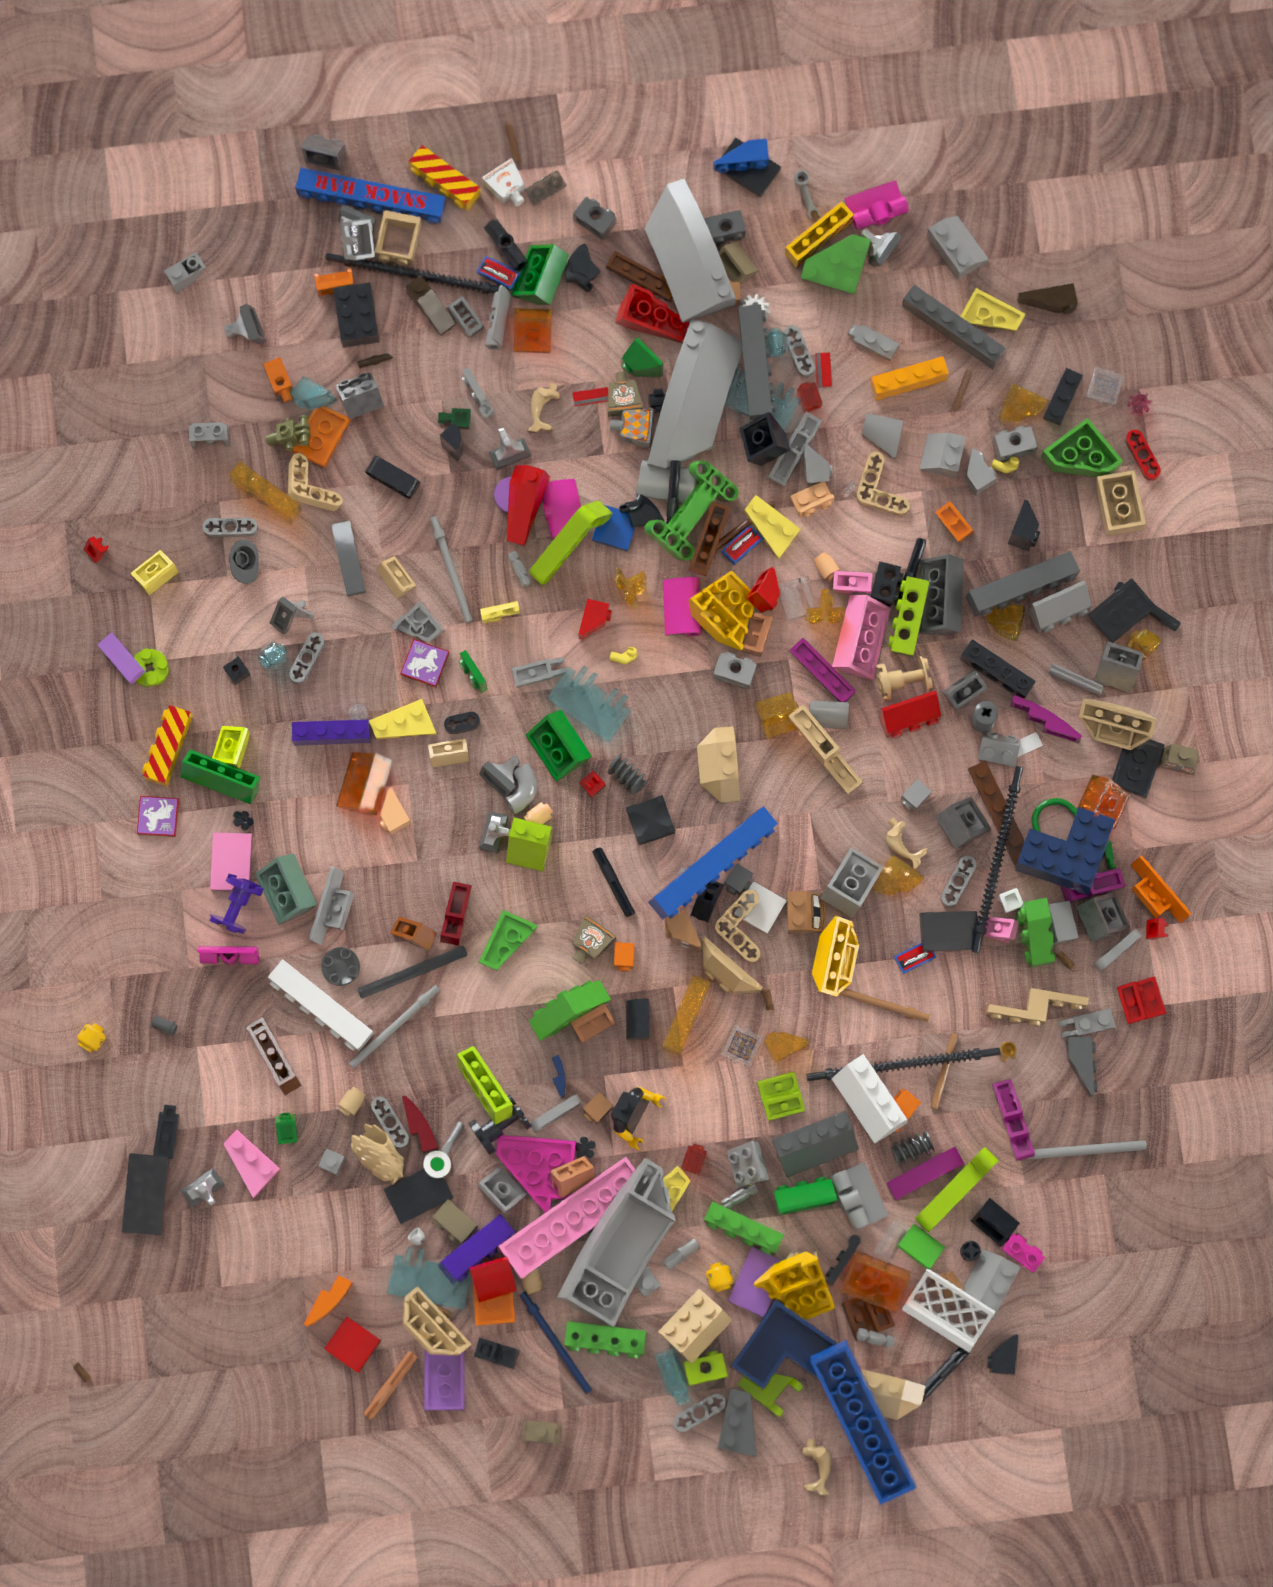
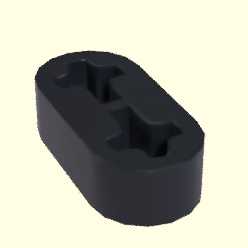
(463, 727)

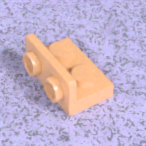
(812, 499)

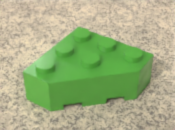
(838, 264)
(1082, 453)
(1035, 922)
(567, 1008)

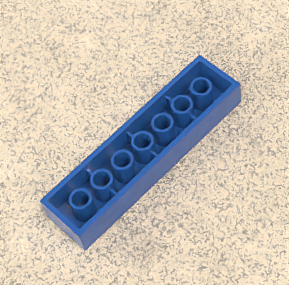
(863, 1422)

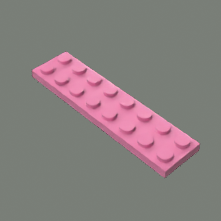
(565, 1221)

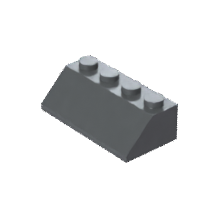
(944, 595)
(815, 1144)

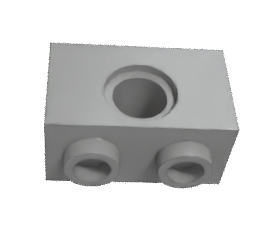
(1006, 450)
(742, 678)

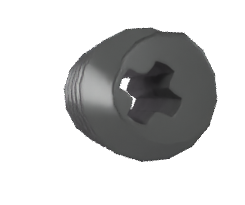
(984, 716)
(627, 775)
(912, 1148)

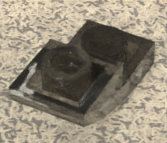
(545, 187)

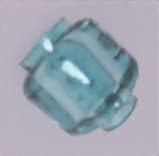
(777, 342)
(272, 656)

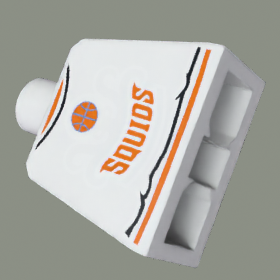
(505, 183)

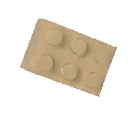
(1120, 503)
(695, 1326)

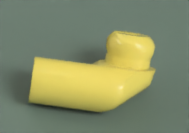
(1007, 466)
(625, 657)

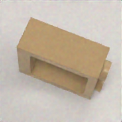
(403, 221)

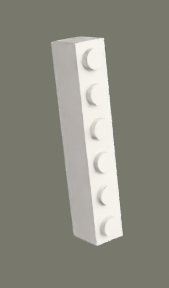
(320, 1005)

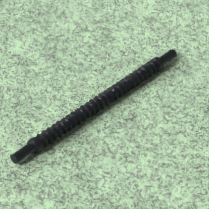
(485, 287)
(1014, 789)
(976, 1054)

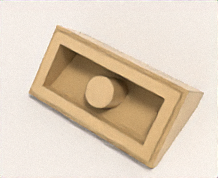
(395, 577)
(448, 753)

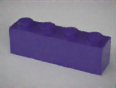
(331, 732)
(476, 1249)

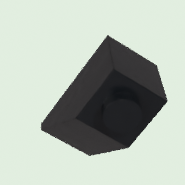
(706, 901)
(1004, 1357)

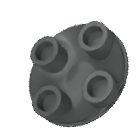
(340, 966)

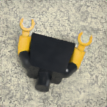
(629, 1112)

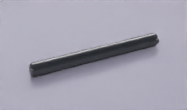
(412, 972)

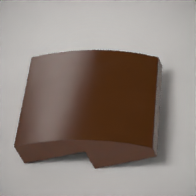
(866, 1316)

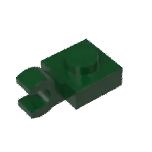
(459, 416)

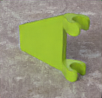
(771, 1391)

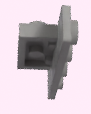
(332, 908)

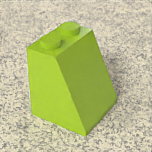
(528, 844)

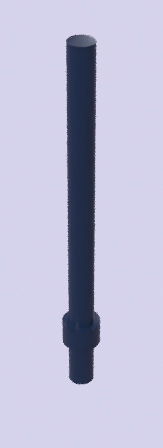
(533, 1310)

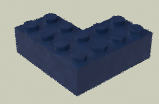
(1072, 861)
(779, 1337)

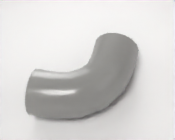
(526, 789)

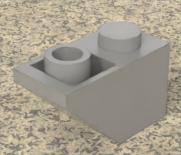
(185, 272)
(978, 474)

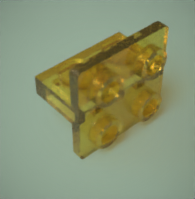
(630, 586)
(826, 611)
(774, 714)

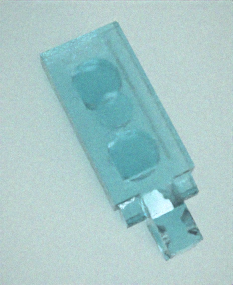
(673, 1375)

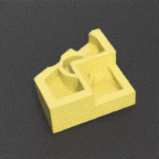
(495, 613)

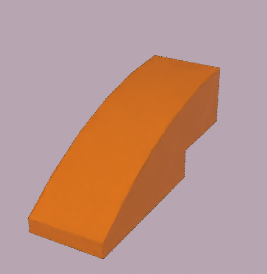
(328, 1301)

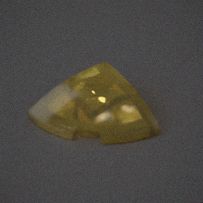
(1021, 404)
(1007, 621)
(896, 877)

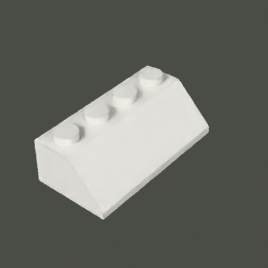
(869, 1099)

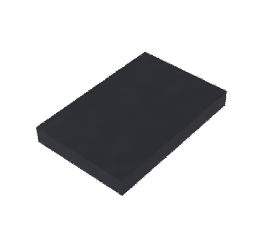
(753, 179)
(1122, 610)
(1137, 767)
(948, 930)
(417, 1195)

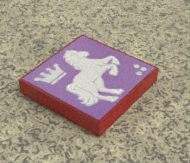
(424, 663)
(157, 816)

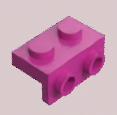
(1023, 1253)

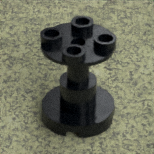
(490, 1132)

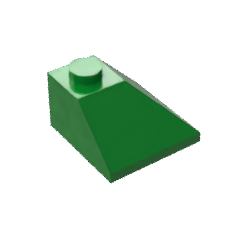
(641, 361)

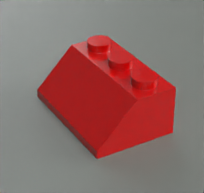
(910, 714)

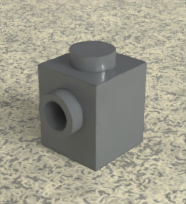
(738, 880)

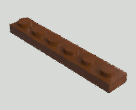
(995, 804)

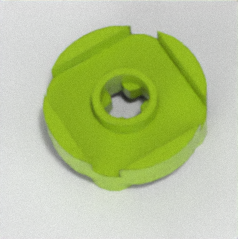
(160, 666)

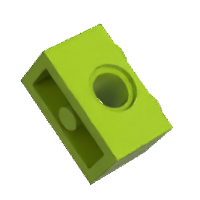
(717, 1371)

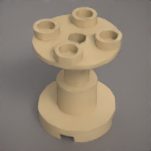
(896, 679)

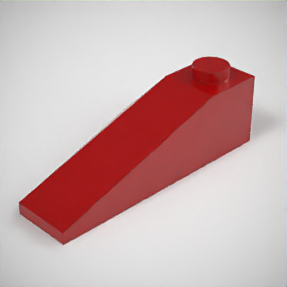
(648, 315)
(525, 496)

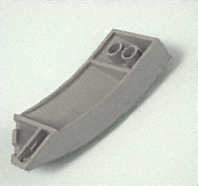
(688, 254)
(695, 394)
(620, 1246)

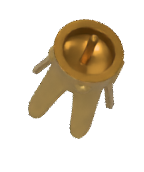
(1008, 1050)

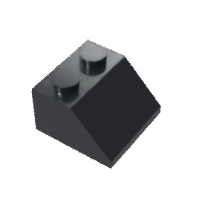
(764, 439)
(1025, 529)

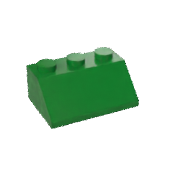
(541, 274)
(558, 745)
(804, 1196)

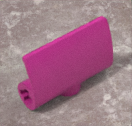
(877, 205)
(560, 504)
(677, 608)
(211, 954)

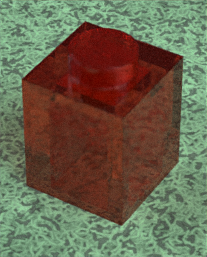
(809, 397)
(694, 1159)

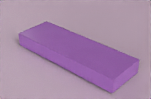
(121, 658)

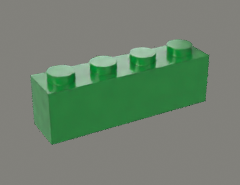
(220, 776)

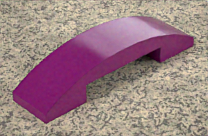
(925, 1173)

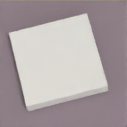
(766, 910)

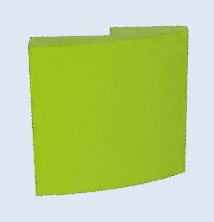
(781, 1096)

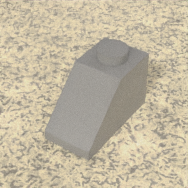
(815, 466)

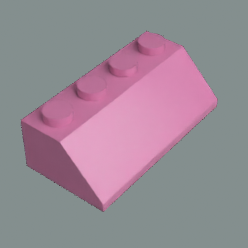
(861, 636)

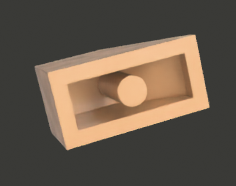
(393, 814)

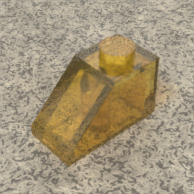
(1144, 642)
(783, 1045)

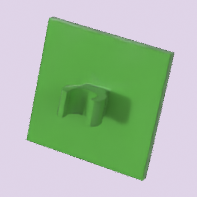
(921, 1246)

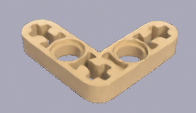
(874, 494)
(332, 499)
(733, 922)

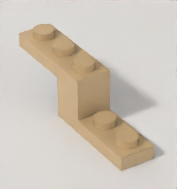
(825, 749)
(1037, 1007)

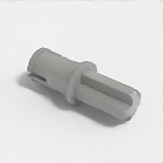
(681, 1254)

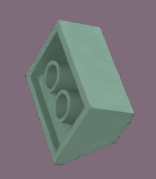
(286, 888)

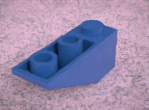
(747, 155)

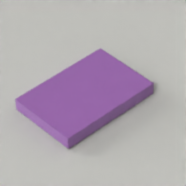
(744, 1292)
(443, 1382)

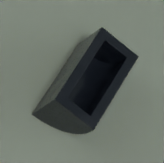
(452, 441)
(637, 1019)
(995, 1222)

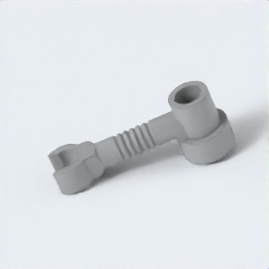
(801, 174)

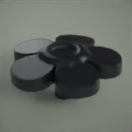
(242, 819)
(584, 1148)

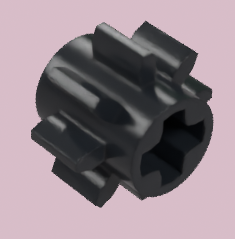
(656, 399)

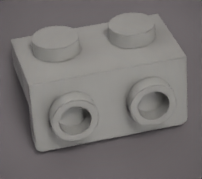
(999, 748)

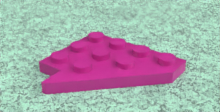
(532, 1161)

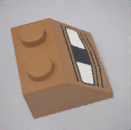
(805, 912)
(682, 931)

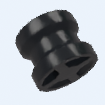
(972, 1248)

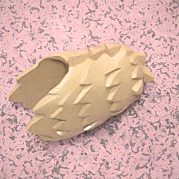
(378, 1154)

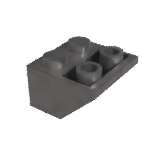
(359, 395)
(1119, 667)

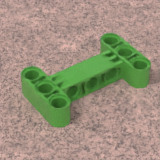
(691, 510)

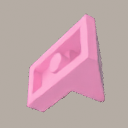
(852, 582)
(1001, 929)

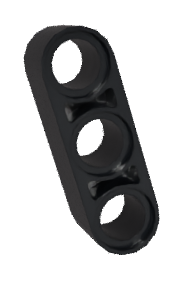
(392, 477)

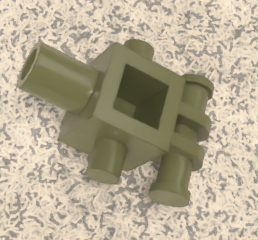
(290, 434)

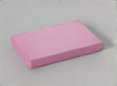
(230, 855)

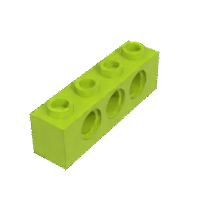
(907, 646)
(484, 1085)

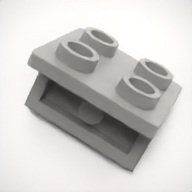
(747, 1164)

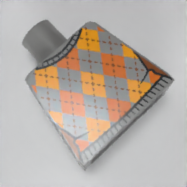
(634, 426)

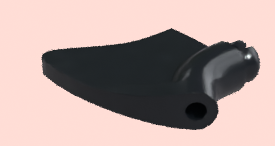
(581, 268)
(641, 511)

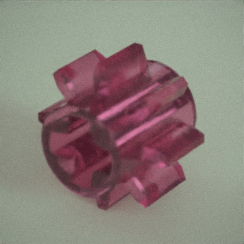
(1136, 406)

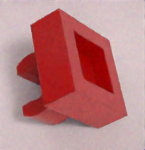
(95, 549)
(592, 784)
(1156, 928)

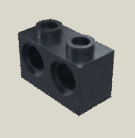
(882, 583)

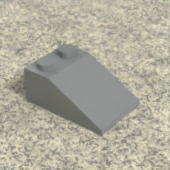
(851, 882)

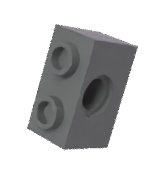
(732, 220)
(599, 227)
(964, 690)

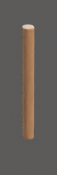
(943, 1073)

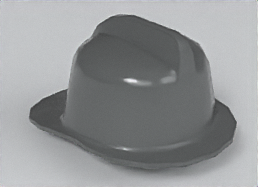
(244, 561)

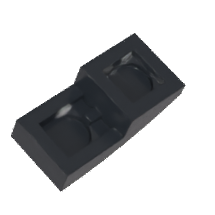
(496, 1353)

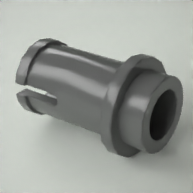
(164, 1025)

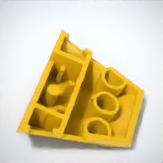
(724, 610)
(798, 1285)

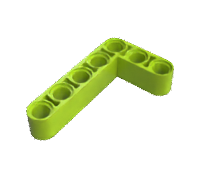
(584, 519)
(956, 1189)

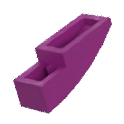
(1103, 883)

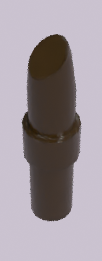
(374, 360)

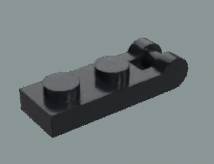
(843, 1258)

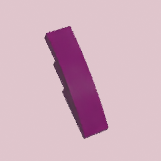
(1052, 723)
(1013, 1119)

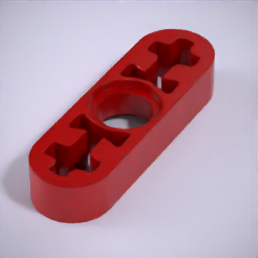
(1144, 469)

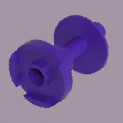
(239, 897)

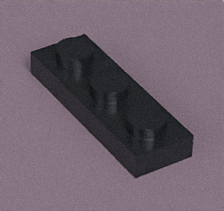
(1063, 396)

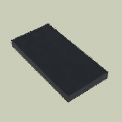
(145, 1194)

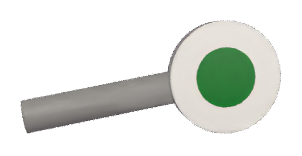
(437, 1162)

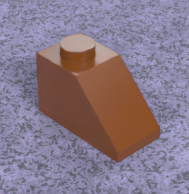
(414, 933)

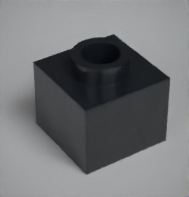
(240, 675)

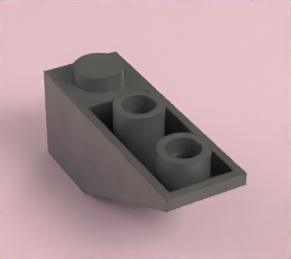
(1081, 1060)

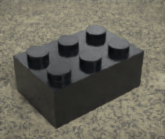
(356, 314)

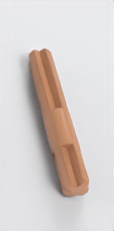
(389, 1386)

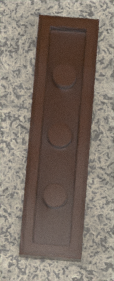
(639, 275)

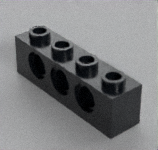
(997, 669)

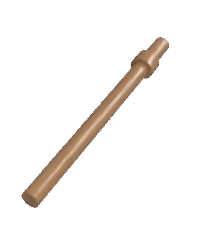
(909, 1012)

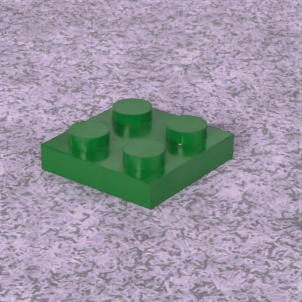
(469, 667)

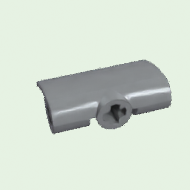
(498, 319)
(655, 482)
(859, 1196)

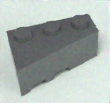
(738, 1427)

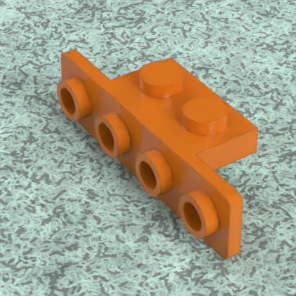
(1156, 893)

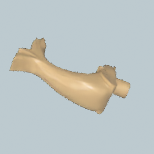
(538, 399)
(893, 840)
(823, 1458)

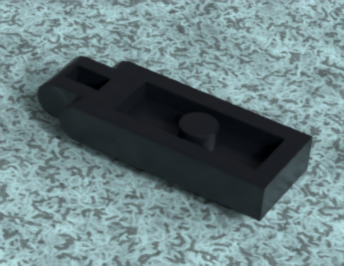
(166, 1132)

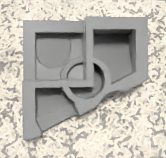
(883, 432)
(419, 623)

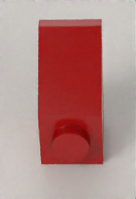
(765, 591)
(594, 617)

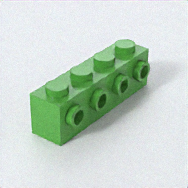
(744, 1228)
(605, 1338)

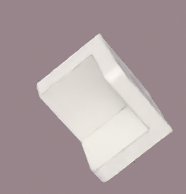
(1010, 900)

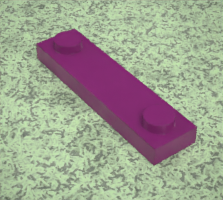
(822, 671)

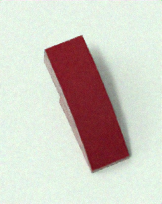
(455, 913)
(419, 1126)

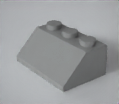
(956, 246)
(1060, 607)
(990, 1281)

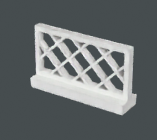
(943, 1324)

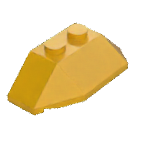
(835, 957)

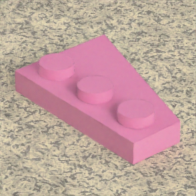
(251, 1163)

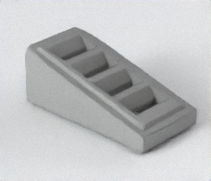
(461, 301)

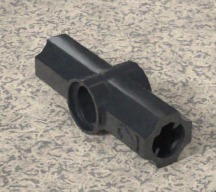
(512, 252)

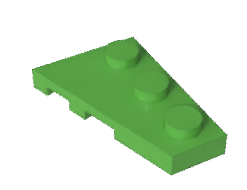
(506, 939)

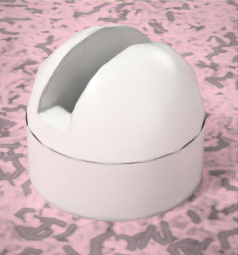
(416, 1236)

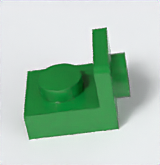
(286, 1128)

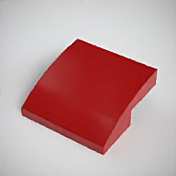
(1141, 1000)
(493, 1279)
(352, 1344)

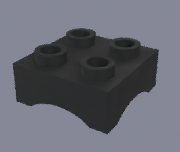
(650, 820)

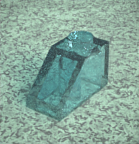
(311, 394)

